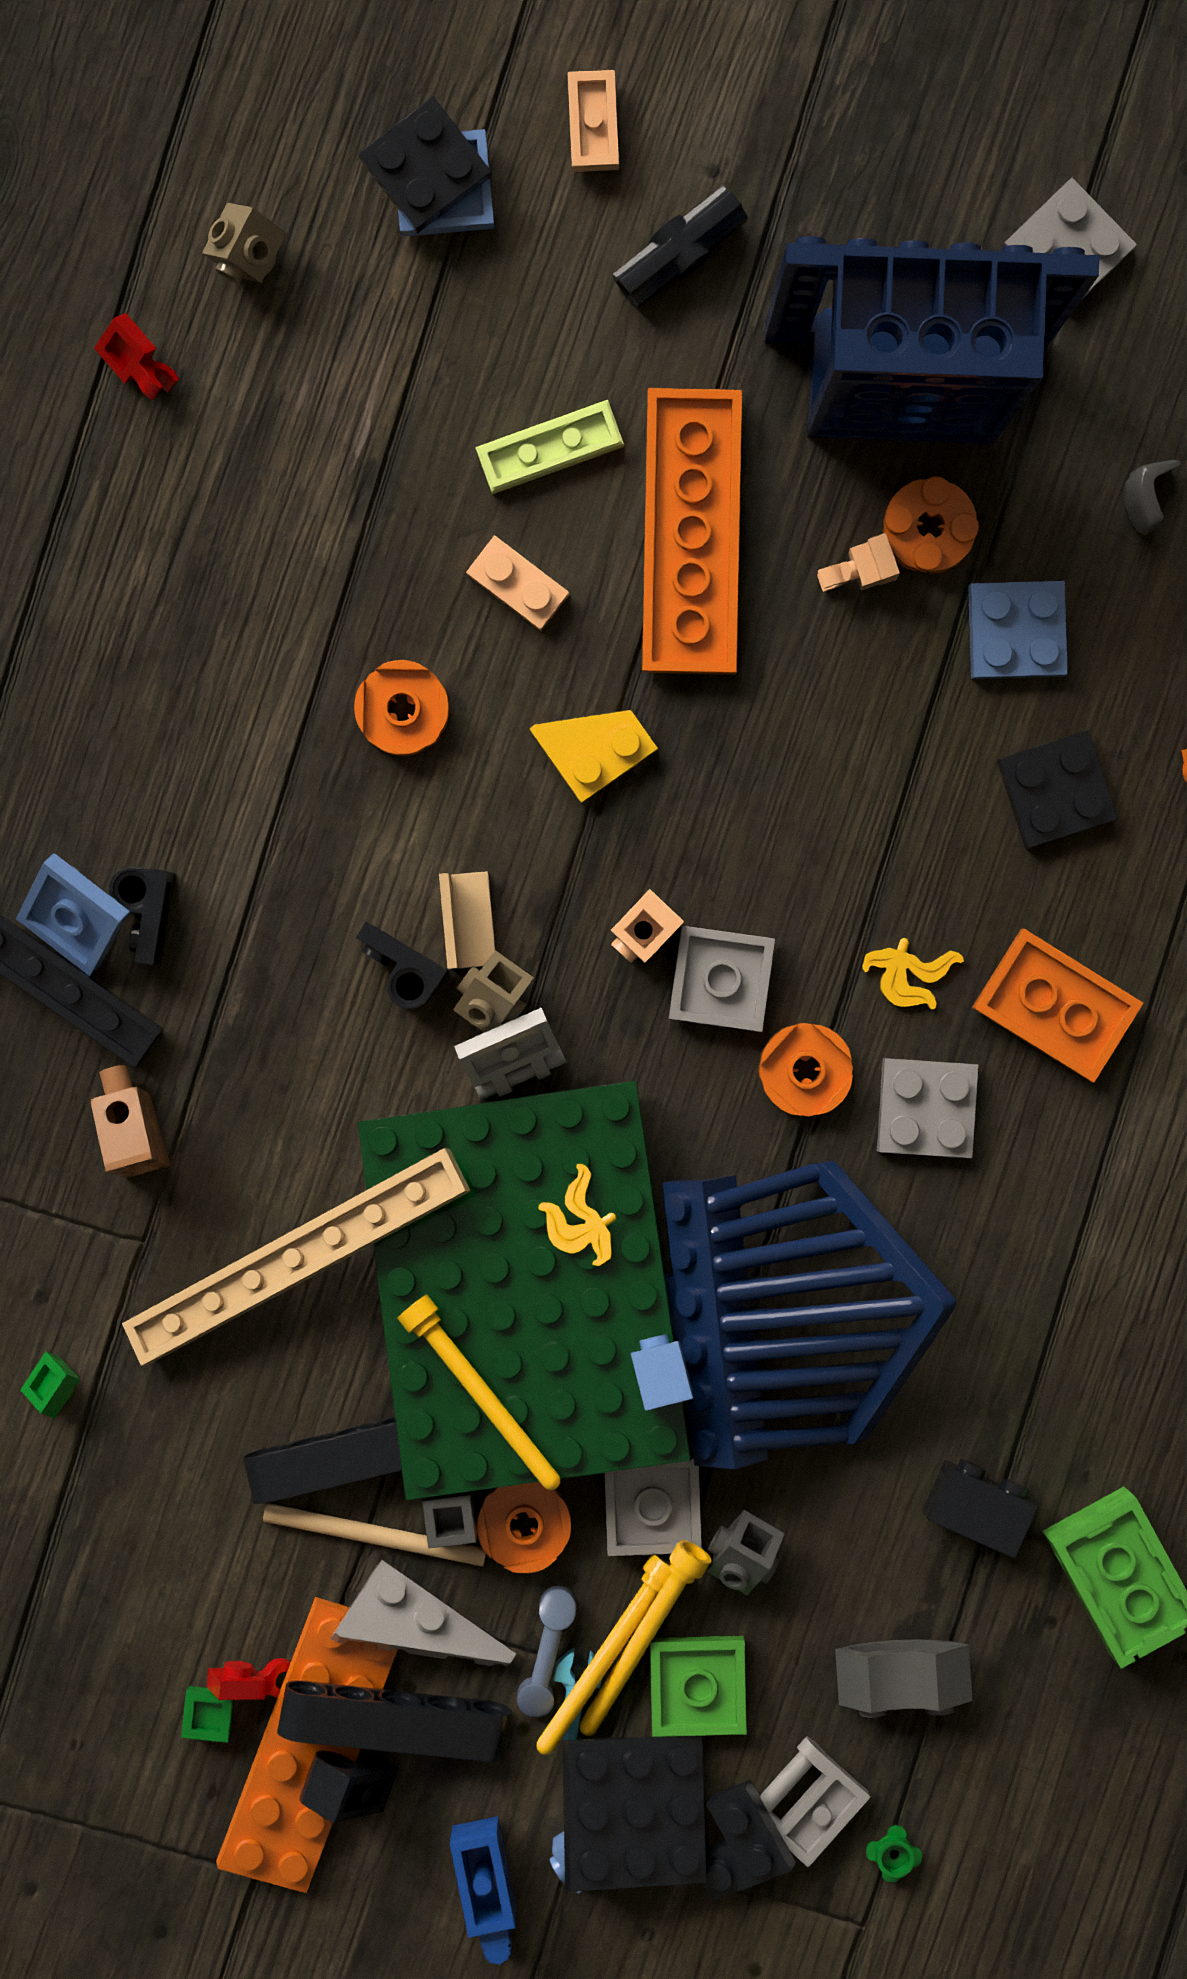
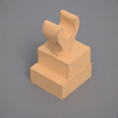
(869, 564)

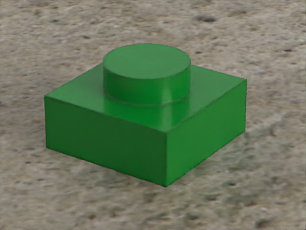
(50, 1385)
(206, 1716)

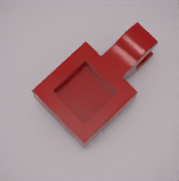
(130, 354)
(243, 1682)

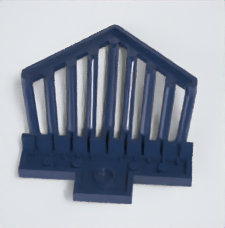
(717, 1325)

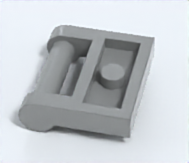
(821, 1809)

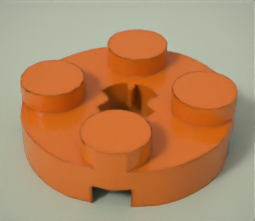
(930, 498)
(421, 689)
(807, 1096)
(508, 1545)

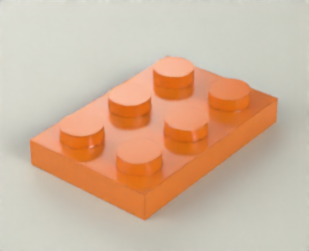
(1057, 1005)

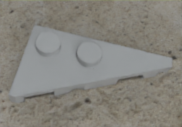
(405, 1616)

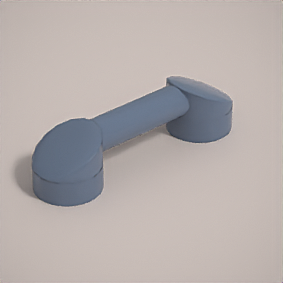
(556, 1612)

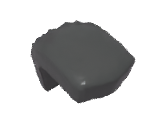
(1141, 497)

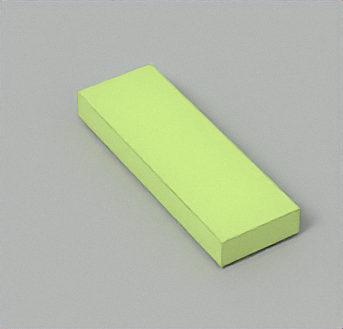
(549, 447)

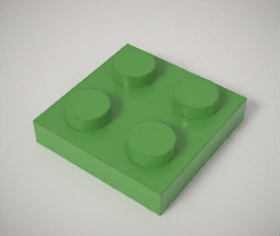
(698, 1686)

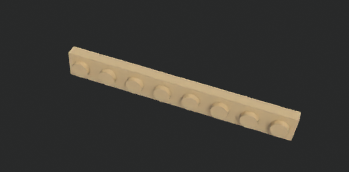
(296, 1256)

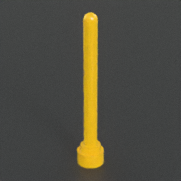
(423, 1320)
(687, 1563)
(655, 1576)

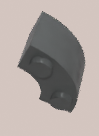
(904, 1676)

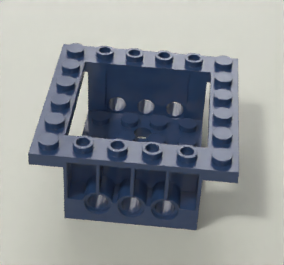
(923, 335)

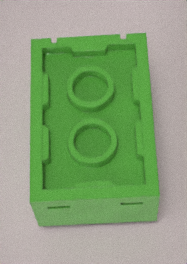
(1121, 1576)

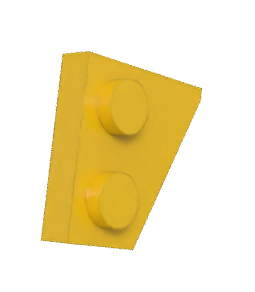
(594, 749)

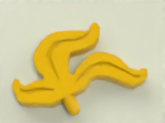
(894, 980)
(577, 1237)

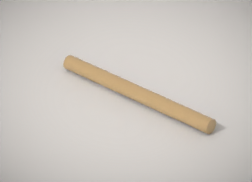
(370, 1534)

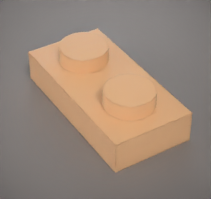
(593, 120)
(517, 583)

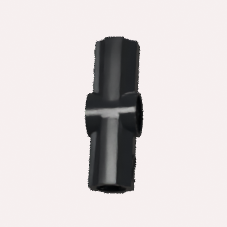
(680, 247)

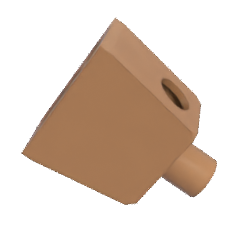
(136, 1143)

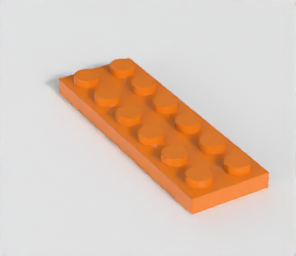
(692, 531)
(271, 1830)

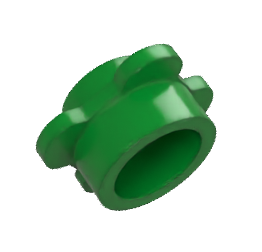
(896, 1867)

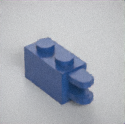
(485, 1885)

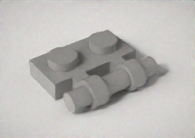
(510, 1054)

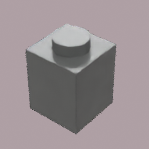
(450, 1519)

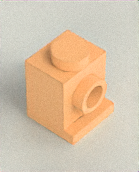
(658, 915)

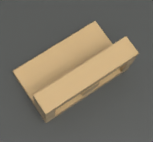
(467, 919)

